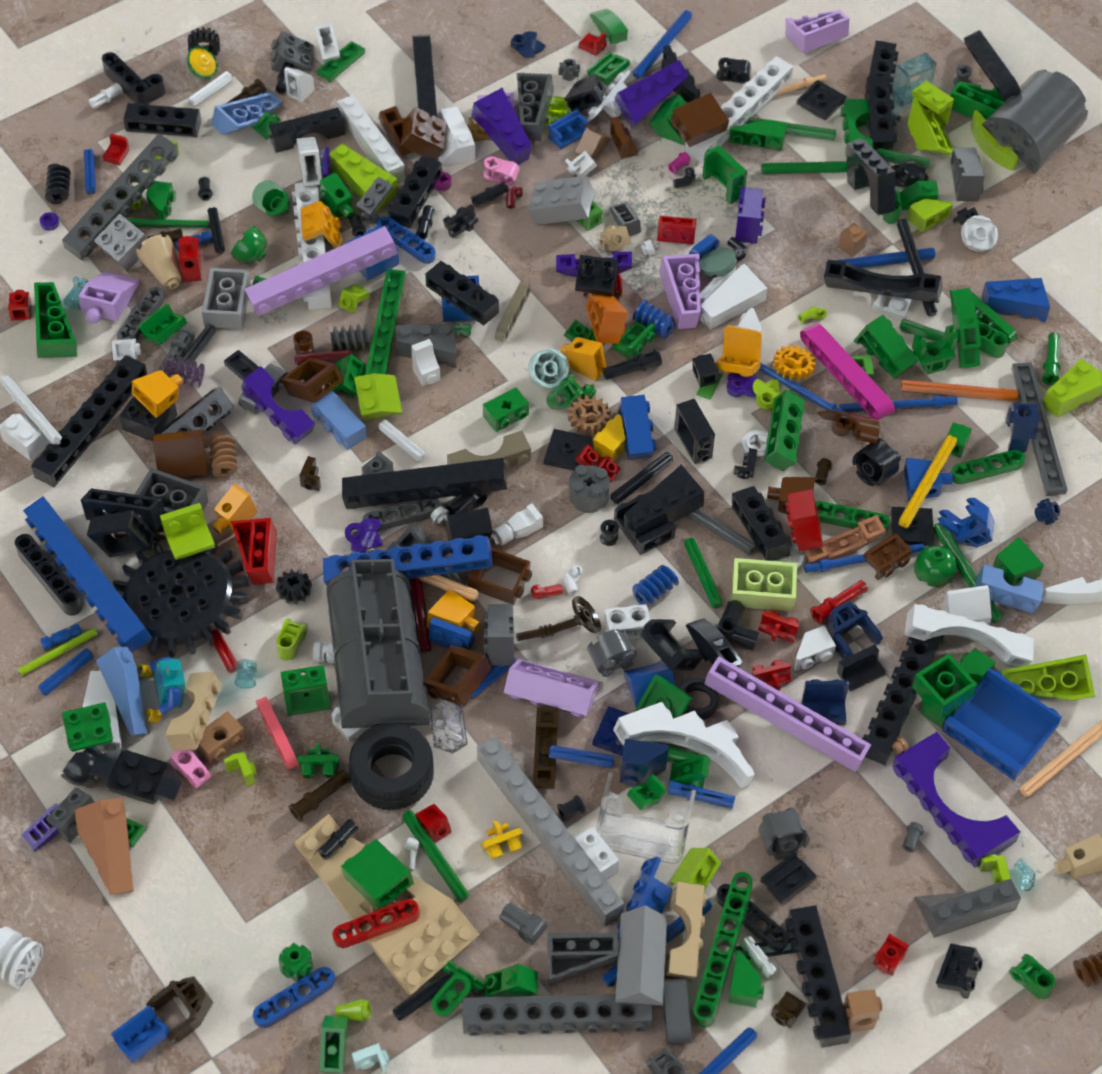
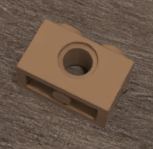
(226, 727)
(862, 1009)

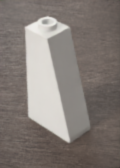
(309, 161)
(733, 298)
(96, 693)

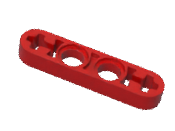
(374, 919)

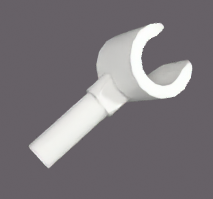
(413, 846)

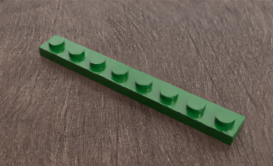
(386, 322)

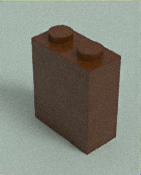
(699, 120)
(182, 453)

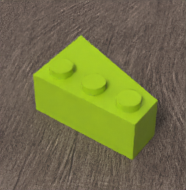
(1074, 388)

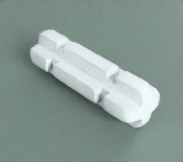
(758, 957)

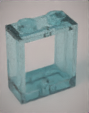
(904, 71)

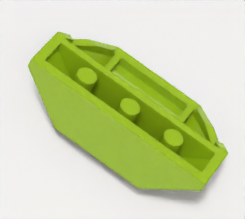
(928, 130)

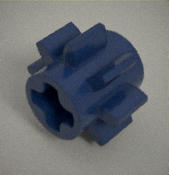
(1047, 511)

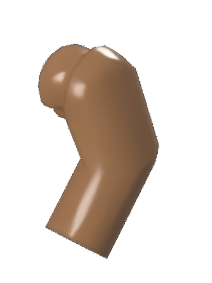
(900, 745)

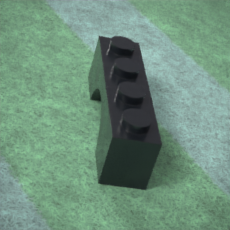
(327, 122)

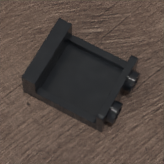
(649, 540)
(667, 647)

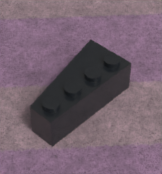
(666, 502)

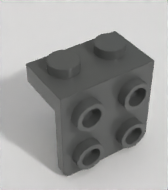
(292, 50)

